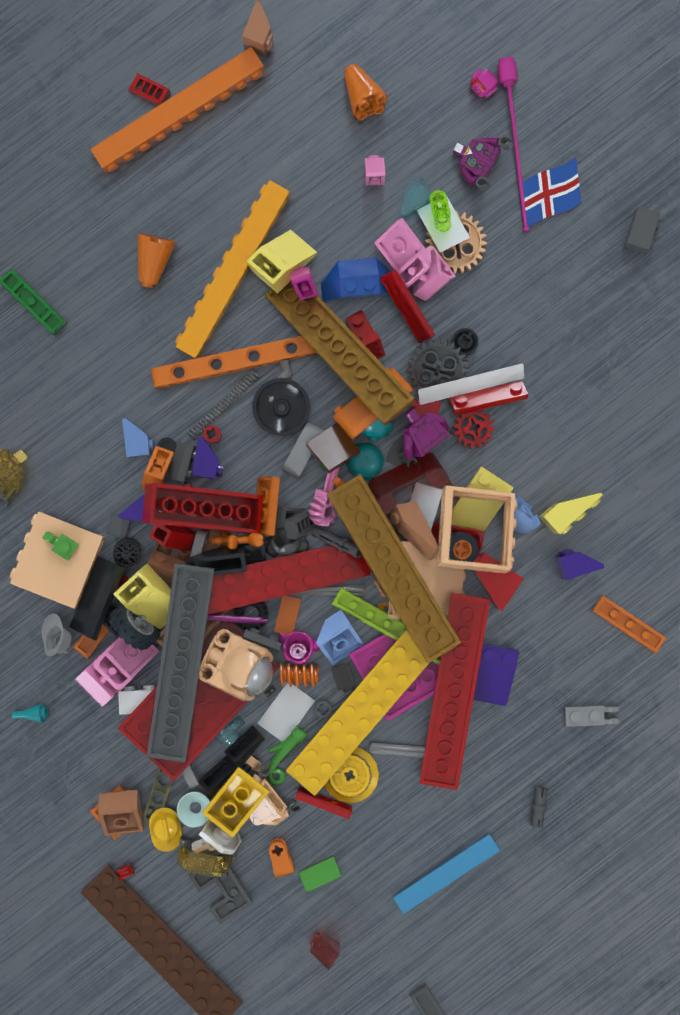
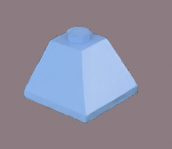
(338, 638)

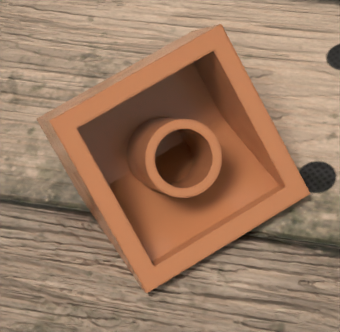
(258, 32)
(120, 812)

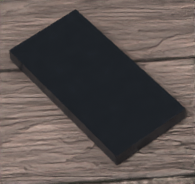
(97, 598)

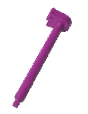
(239, 619)

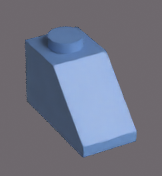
(136, 441)

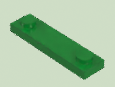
(32, 301)

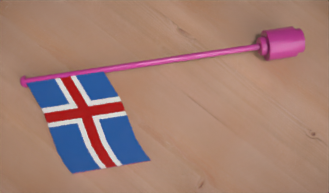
(550, 190)

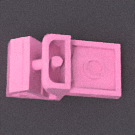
(414, 263)
(113, 670)

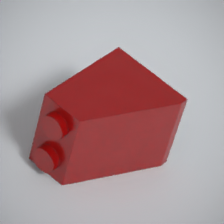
(497, 586)

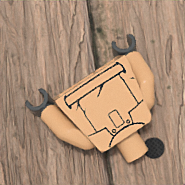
(272, 808)

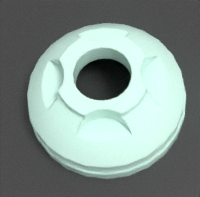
(186, 815)

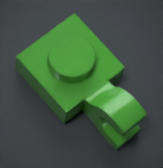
(62, 546)

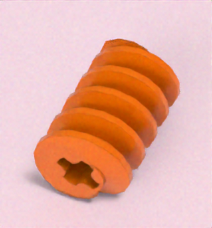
(299, 674)

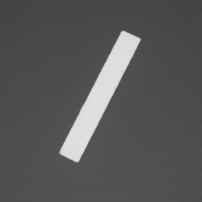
(471, 384)

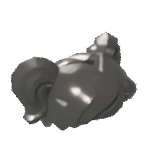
(282, 546)

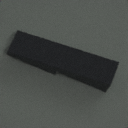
(235, 757)

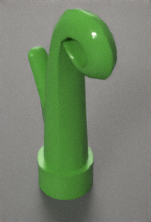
(283, 749)

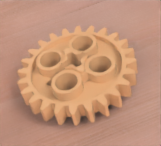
(474, 242)

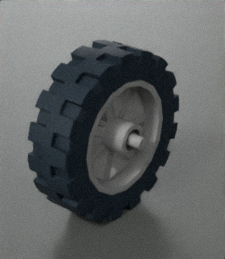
(134, 628)

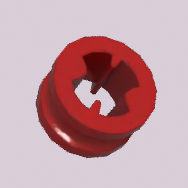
(125, 871)

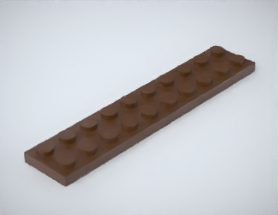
(160, 945)

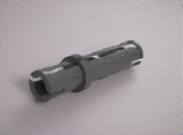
(343, 544)

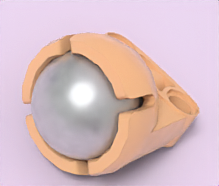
(237, 666)

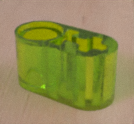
(443, 212)

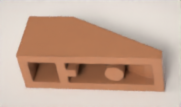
(413, 527)

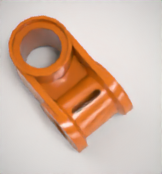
(281, 861)

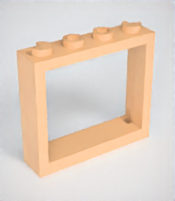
(509, 525)

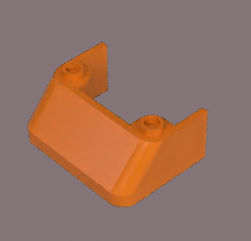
(356, 416)

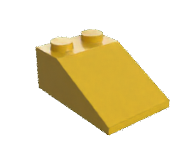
(235, 802)

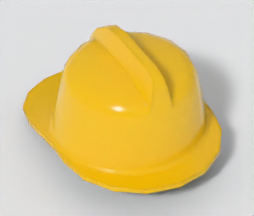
(165, 829)

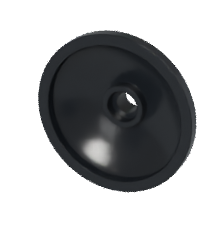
(279, 392)

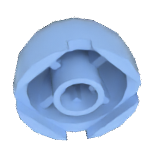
(524, 518)

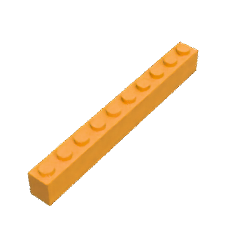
(233, 269)

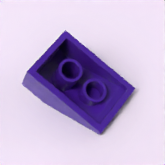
(495, 674)

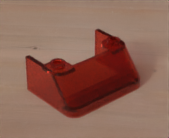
(403, 476)

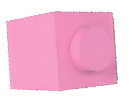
(374, 170)

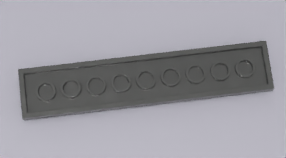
(180, 662)

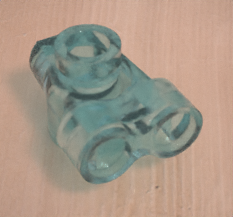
(228, 733)

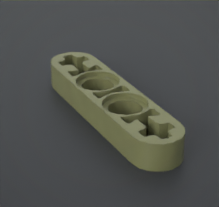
(157, 788)

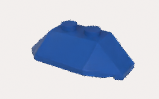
(354, 280)

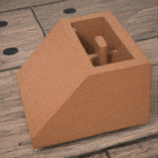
(164, 560)

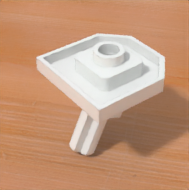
(216, 839)

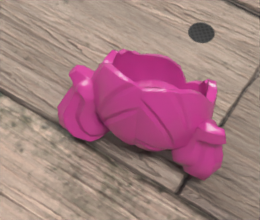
(296, 642)

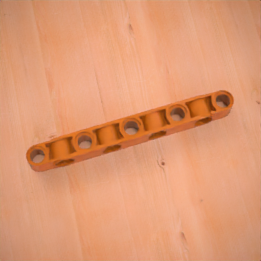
(231, 362)

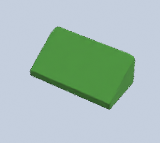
(320, 874)

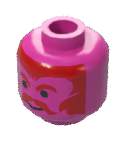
(483, 83)

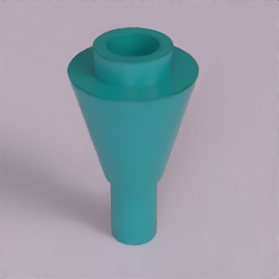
(36, 713)

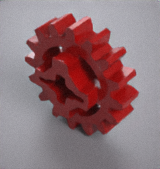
(481, 425)

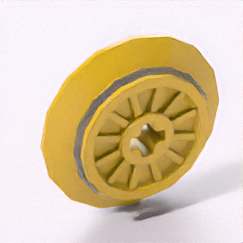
(357, 788)

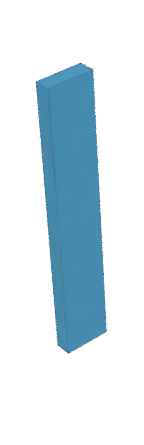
(446, 873)

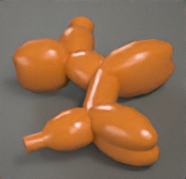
(232, 541)

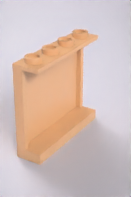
(47, 572)
(440, 580)

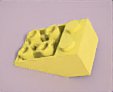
(279, 258)
(562, 514)
(147, 596)

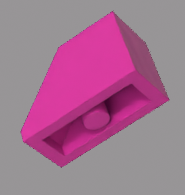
(304, 283)

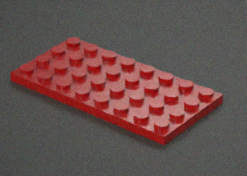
(210, 715)

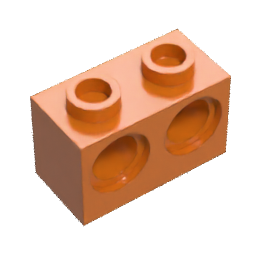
(158, 466)

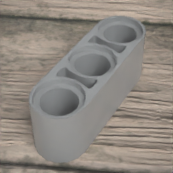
(300, 453)

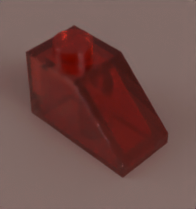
(324, 949)

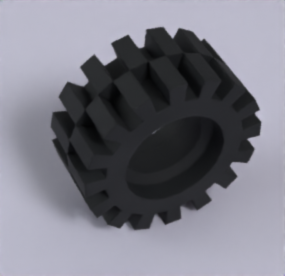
(263, 612)

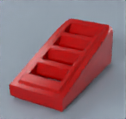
(165, 92)

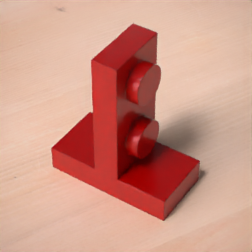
(364, 332)

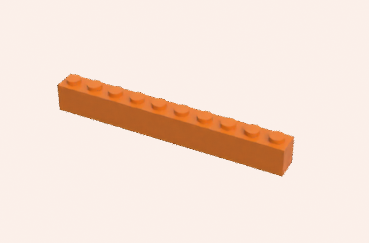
(178, 110)

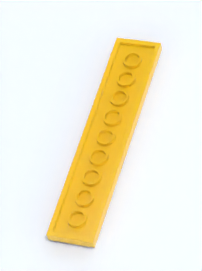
(358, 714)

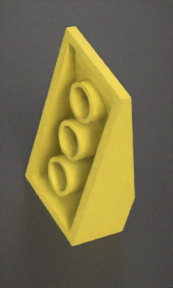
(476, 512)

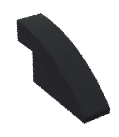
(229, 560)

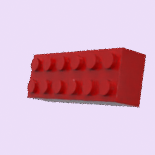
(202, 508)

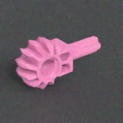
(321, 508)

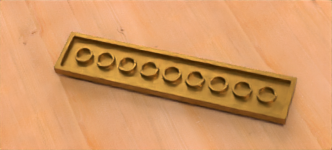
(343, 353)
(393, 568)

